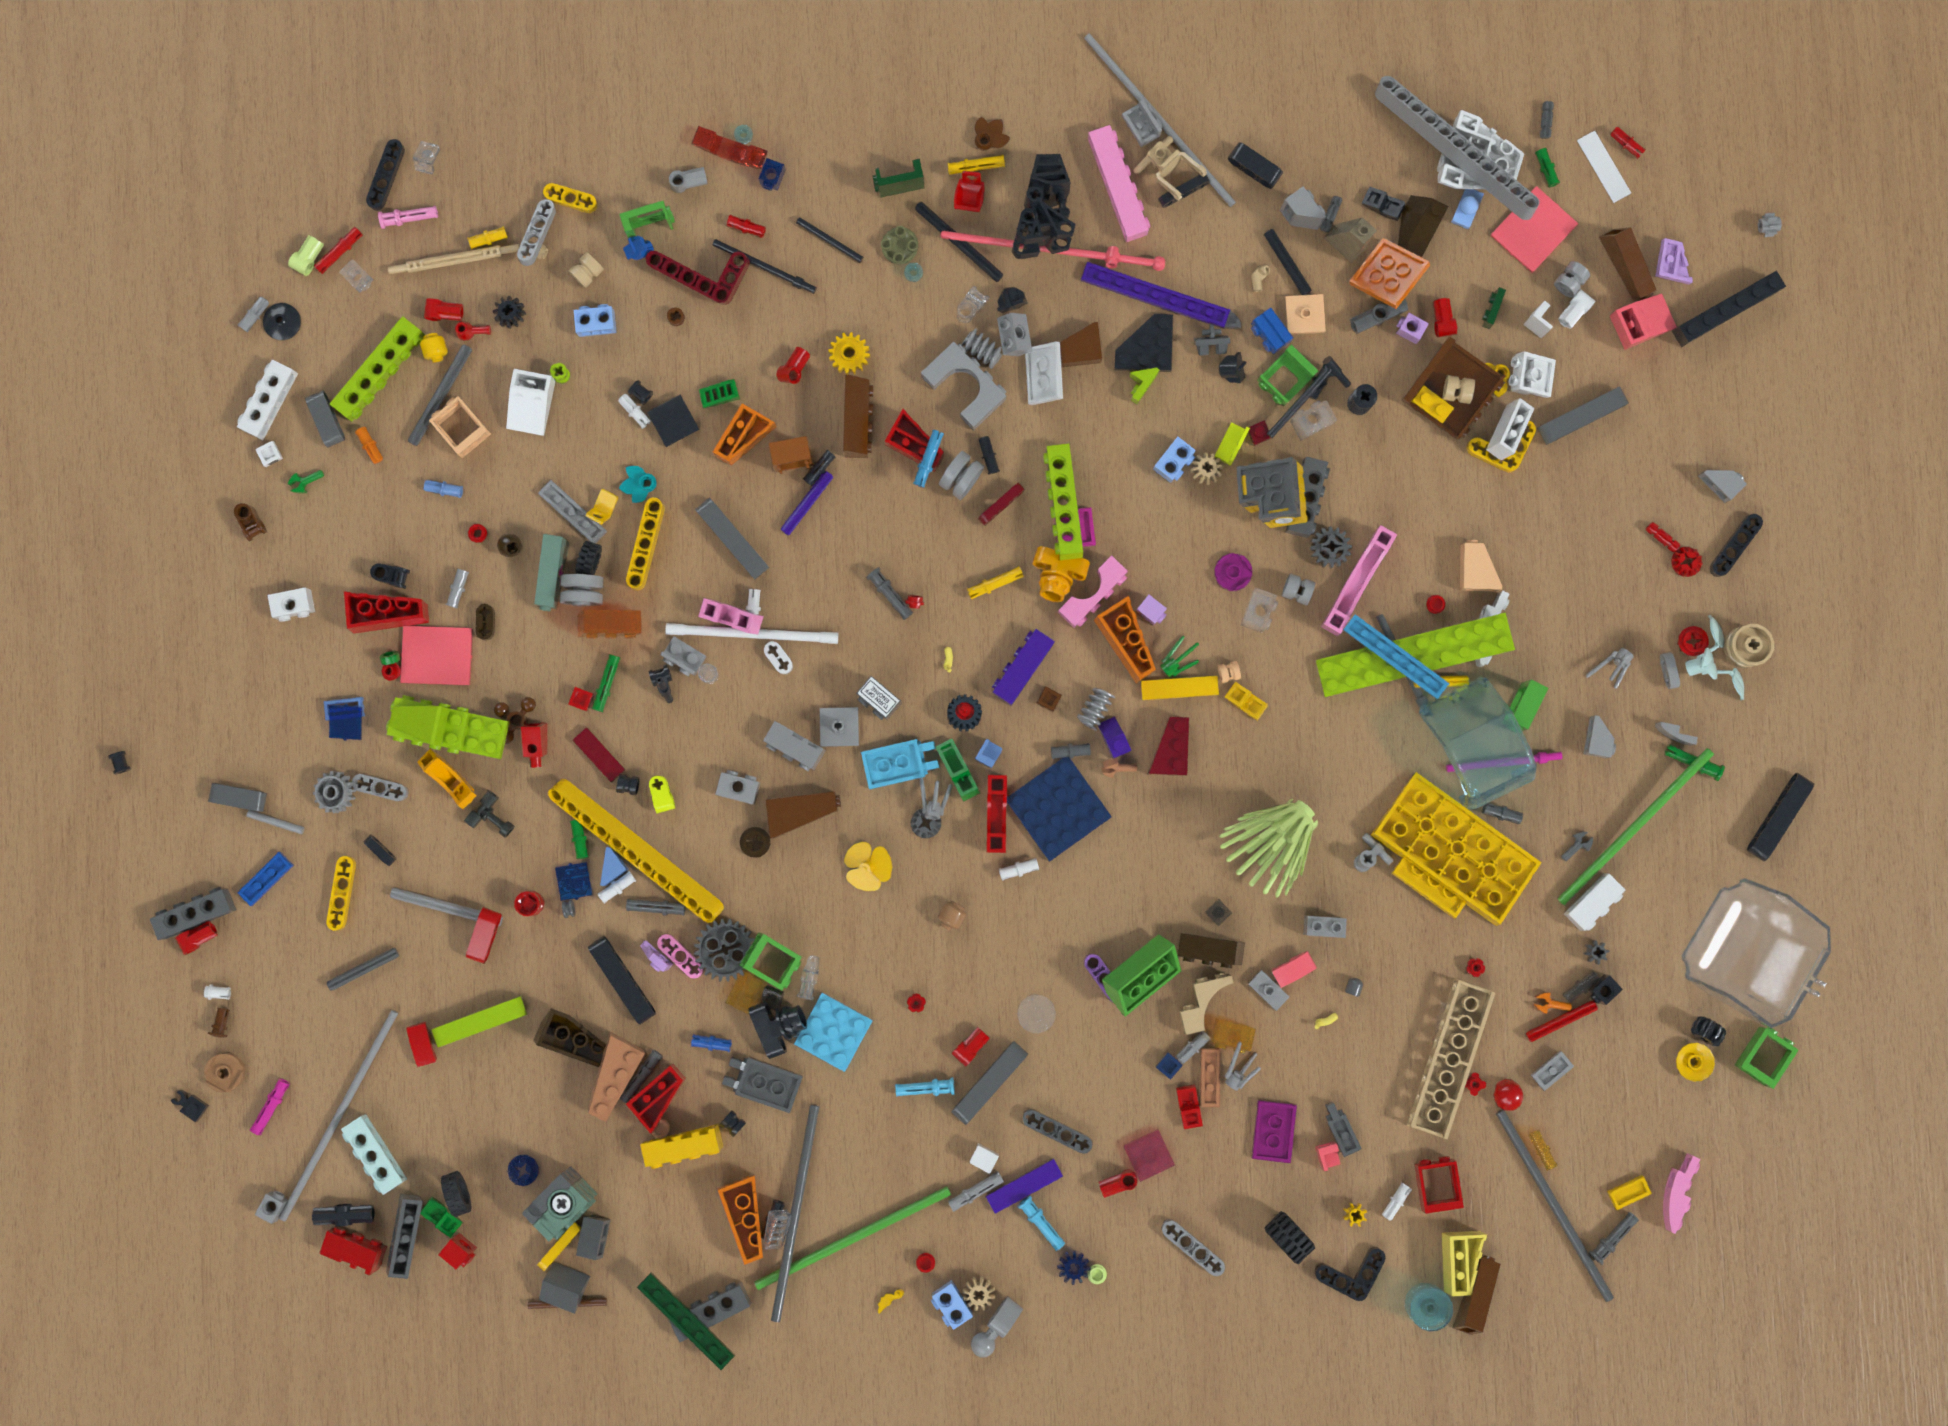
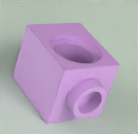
(1419, 324)
(1152, 610)

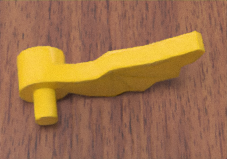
(888, 1298)

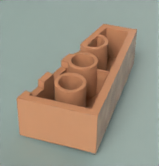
(614, 1073)

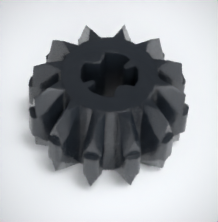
(504, 308)
(1708, 1031)

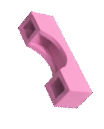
(1076, 610)

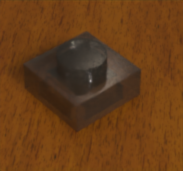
(1218, 912)
(772, 996)

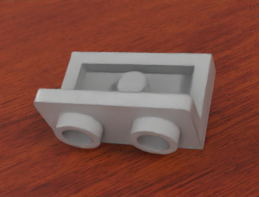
(1142, 123)

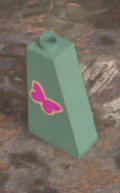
(551, 567)

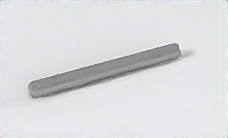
(436, 904)

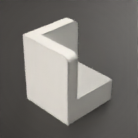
(984, 1158)

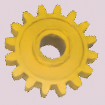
(853, 363)

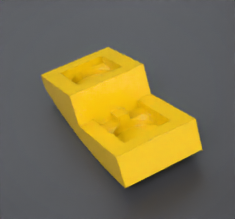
(1246, 701)

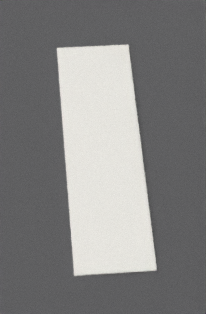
(1604, 166)

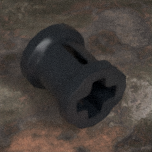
(640, 392)
(119, 762)

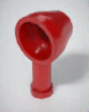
(469, 330)

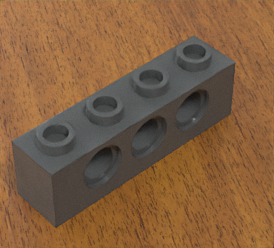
(1318, 469)
(165, 928)
(404, 1236)
(739, 1299)

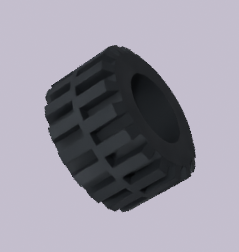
(1289, 1237)

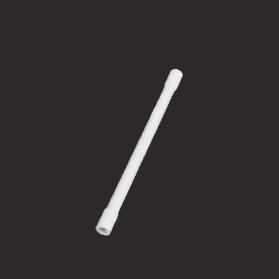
(822, 637)

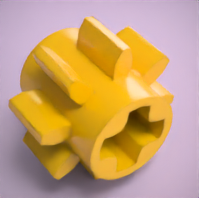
(1357, 1220)

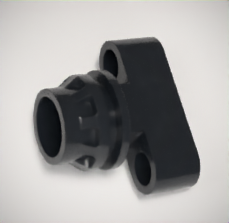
(770, 1029)

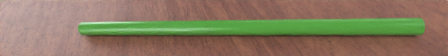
(1695, 766)
(856, 1236)

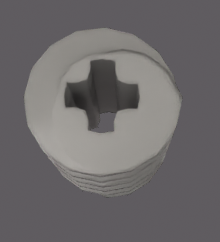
(983, 349)
(1094, 708)

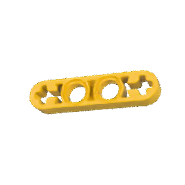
(343, 893)

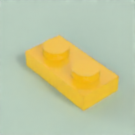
(1432, 404)

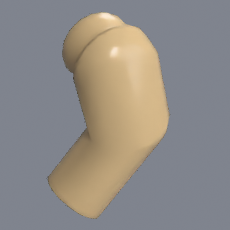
(1258, 275)

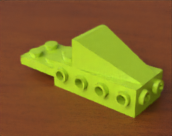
(446, 727)

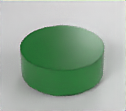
(389, 657)

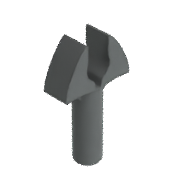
(1577, 845)

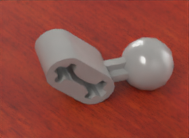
(999, 1325)

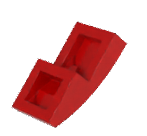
(420, 1044)
(1189, 1107)

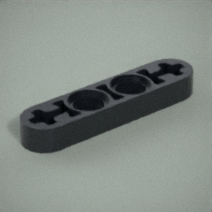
(383, 174)
(1736, 545)

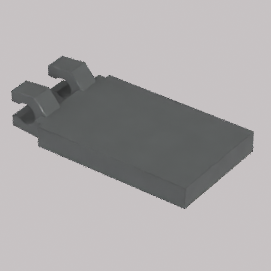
(764, 1083)

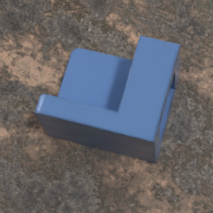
(988, 753)

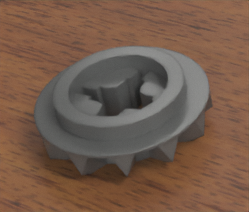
(924, 832)

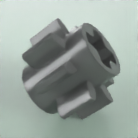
(1600, 956)

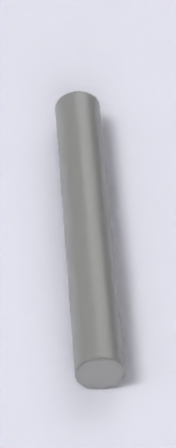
(276, 822)

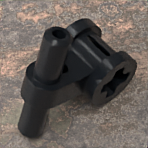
(661, 679)

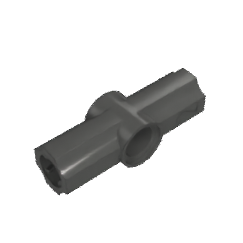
(1369, 319)

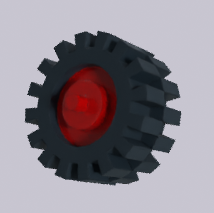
(964, 713)

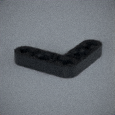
(1358, 1280)

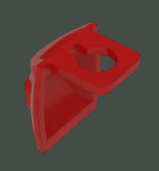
(969, 193)

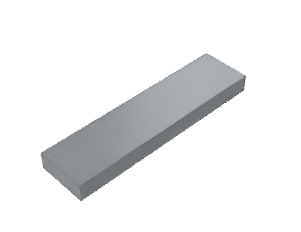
(572, 512)

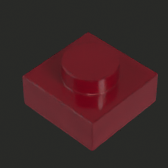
(1258, 433)

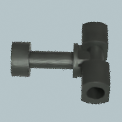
(485, 812)

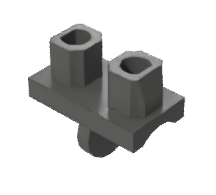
(1220, 342)

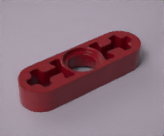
(1001, 504)

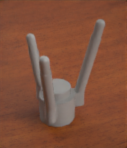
(1622, 660)
(933, 809)
(1235, 1078)

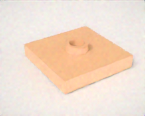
(1305, 314)

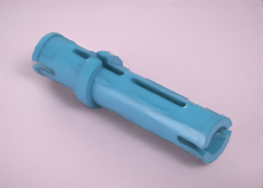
(928, 459)

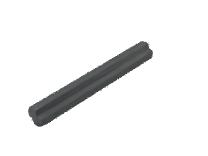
(362, 969)

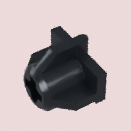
(1011, 299)
(1232, 368)

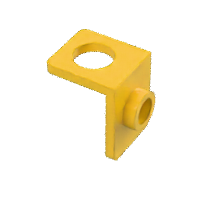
(603, 507)

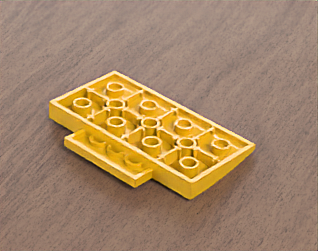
(1453, 853)

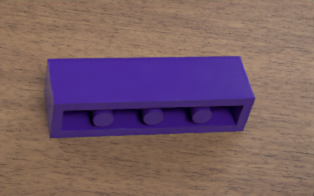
(1023, 666)

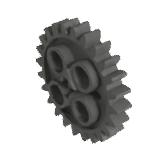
(719, 933)

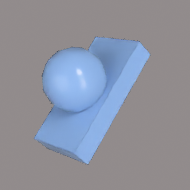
(1467, 208)

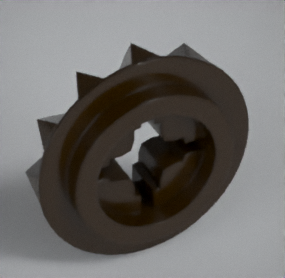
(750, 834)

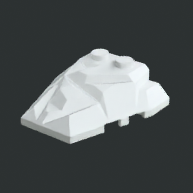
(1486, 140)

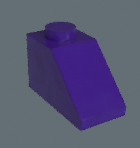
(1114, 738)

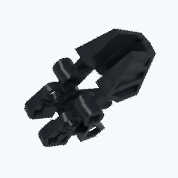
(1047, 188)

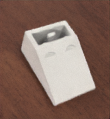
(529, 401)

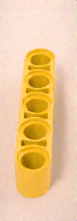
(642, 535)

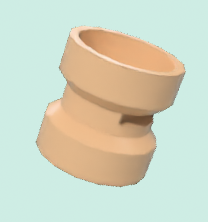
(1229, 672)

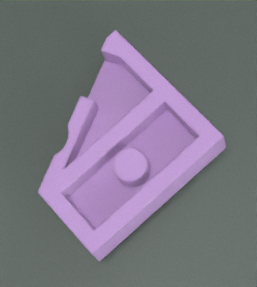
(1672, 262)
(658, 961)

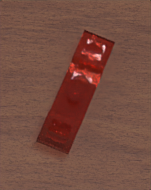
(728, 149)

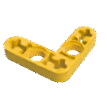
(1516, 457)

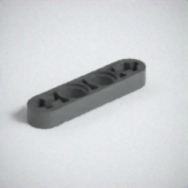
(1058, 1128)

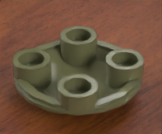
(899, 245)

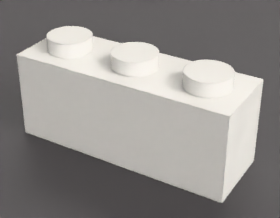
(1510, 429)
(1595, 902)

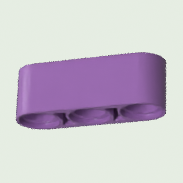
(1097, 971)

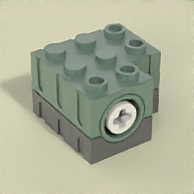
(560, 1204)

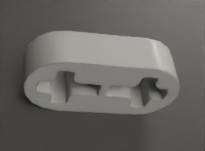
(1669, 670)

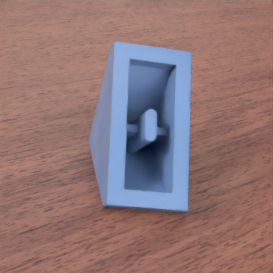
(612, 867)

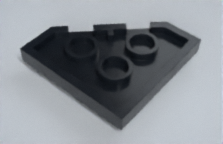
(1147, 346)

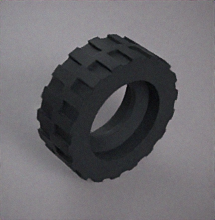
(456, 1193)

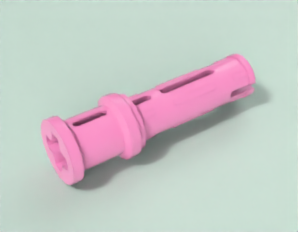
(385, 219)

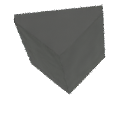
(563, 1287)

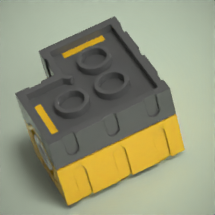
(1274, 491)

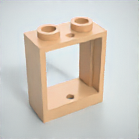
(472, 440)

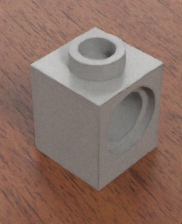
(264, 1210)

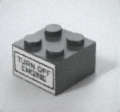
(879, 698)

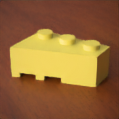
(1460, 1260)

